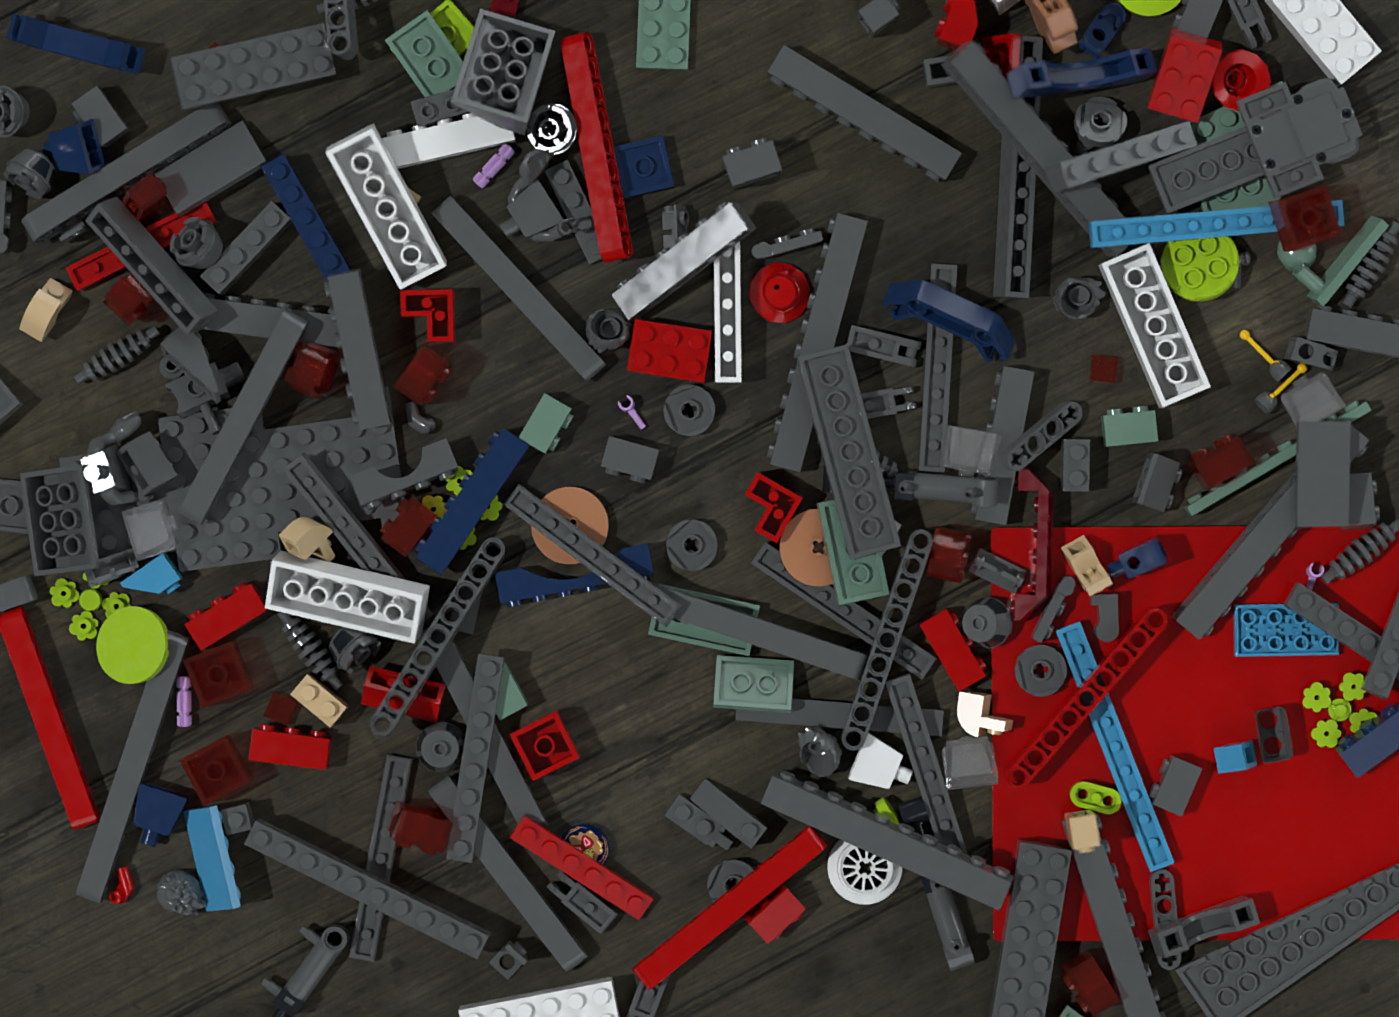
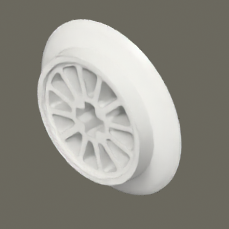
(847, 890)

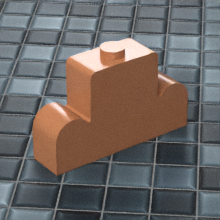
(1054, 23)

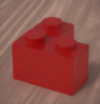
(437, 307)
(779, 502)

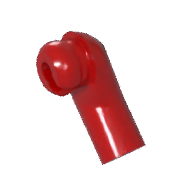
(124, 888)

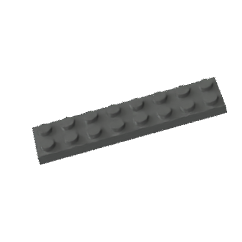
(848, 451)

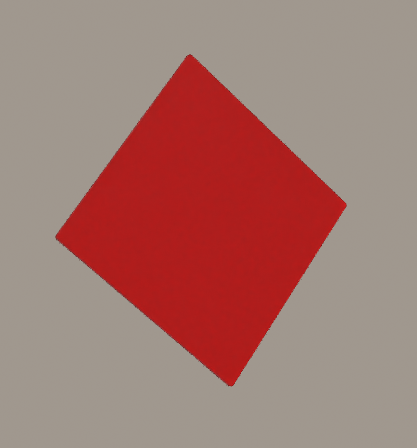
(1258, 833)

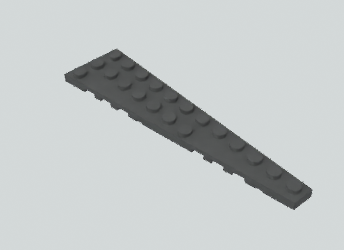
(1268, 960)

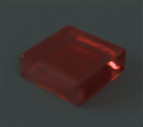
(1103, 369)
(280, 708)

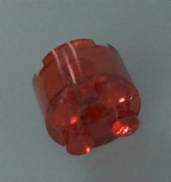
(128, 299)
(312, 369)
(948, 554)

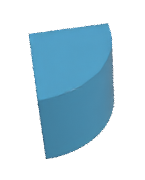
(1235, 757)

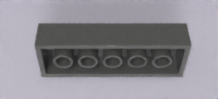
(252, 66)

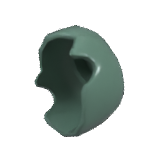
(1294, 258)

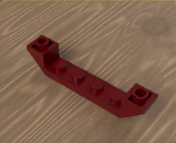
(1026, 605)

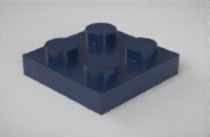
(643, 167)

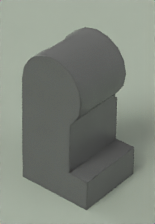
(1311, 353)
(1107, 616)

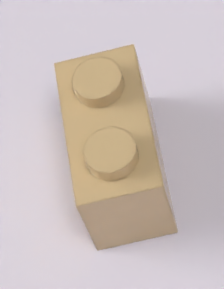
(319, 700)
(1082, 830)

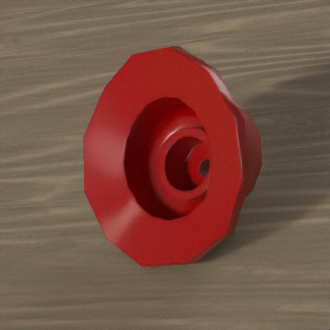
(1246, 78)
(787, 301)

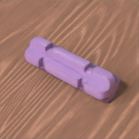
(493, 166)
(184, 701)

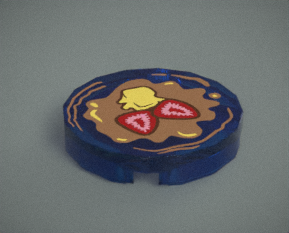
(589, 840)

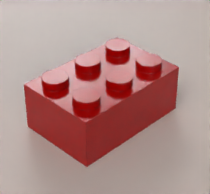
(1184, 75)
(669, 351)

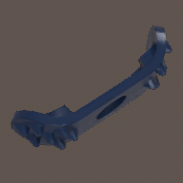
(1107, 23)

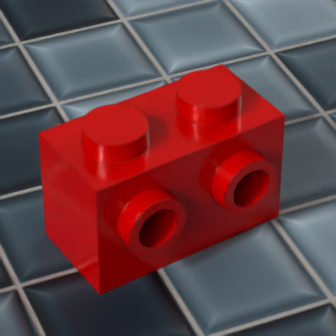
(774, 913)

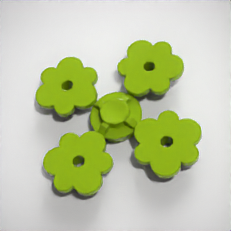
(452, 485)
(90, 601)
(1338, 709)

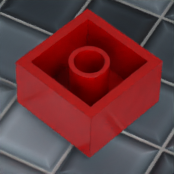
(545, 745)

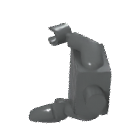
(531, 206)
(105, 470)

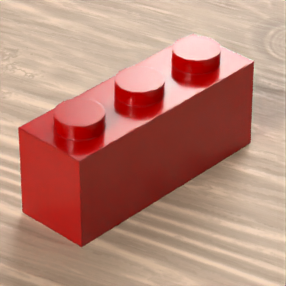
(226, 615)
(953, 649)
(425, 706)
(290, 747)

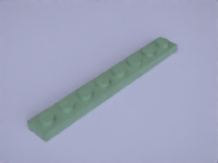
(1264, 464)

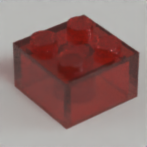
(1304, 218)
(424, 375)
(1220, 462)
(218, 674)
(216, 769)
(419, 828)
(1087, 978)

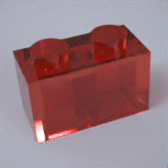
(145, 197)
(407, 526)

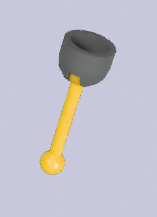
(1278, 368)
(1268, 401)

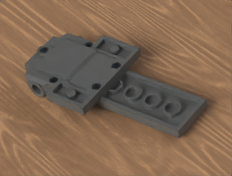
(1281, 139)

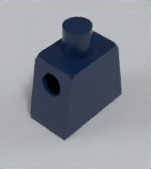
(75, 148)
(1149, 552)
(158, 811)

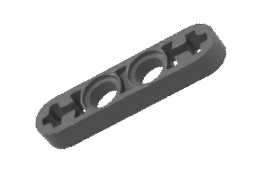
(1043, 439)
(1162, 918)

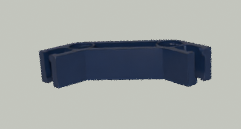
(75, 44)
(951, 314)

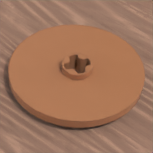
(575, 505)
(797, 549)

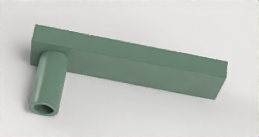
(1323, 288)

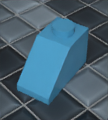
(155, 577)

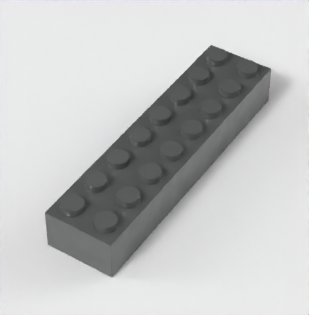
(1030, 930)

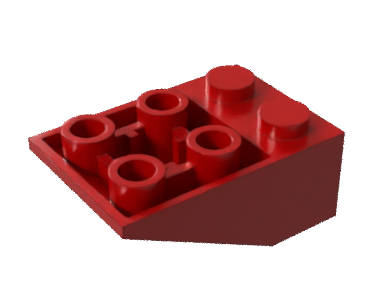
(959, 24)

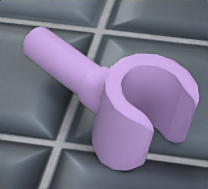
(632, 412)
(1312, 577)

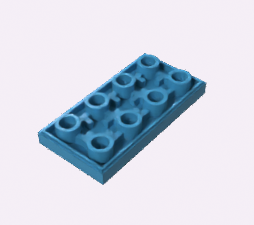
(1277, 632)
(212, 858)

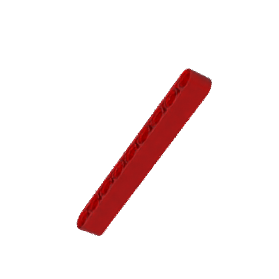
(596, 147)
(1082, 711)
(48, 718)
(729, 907)

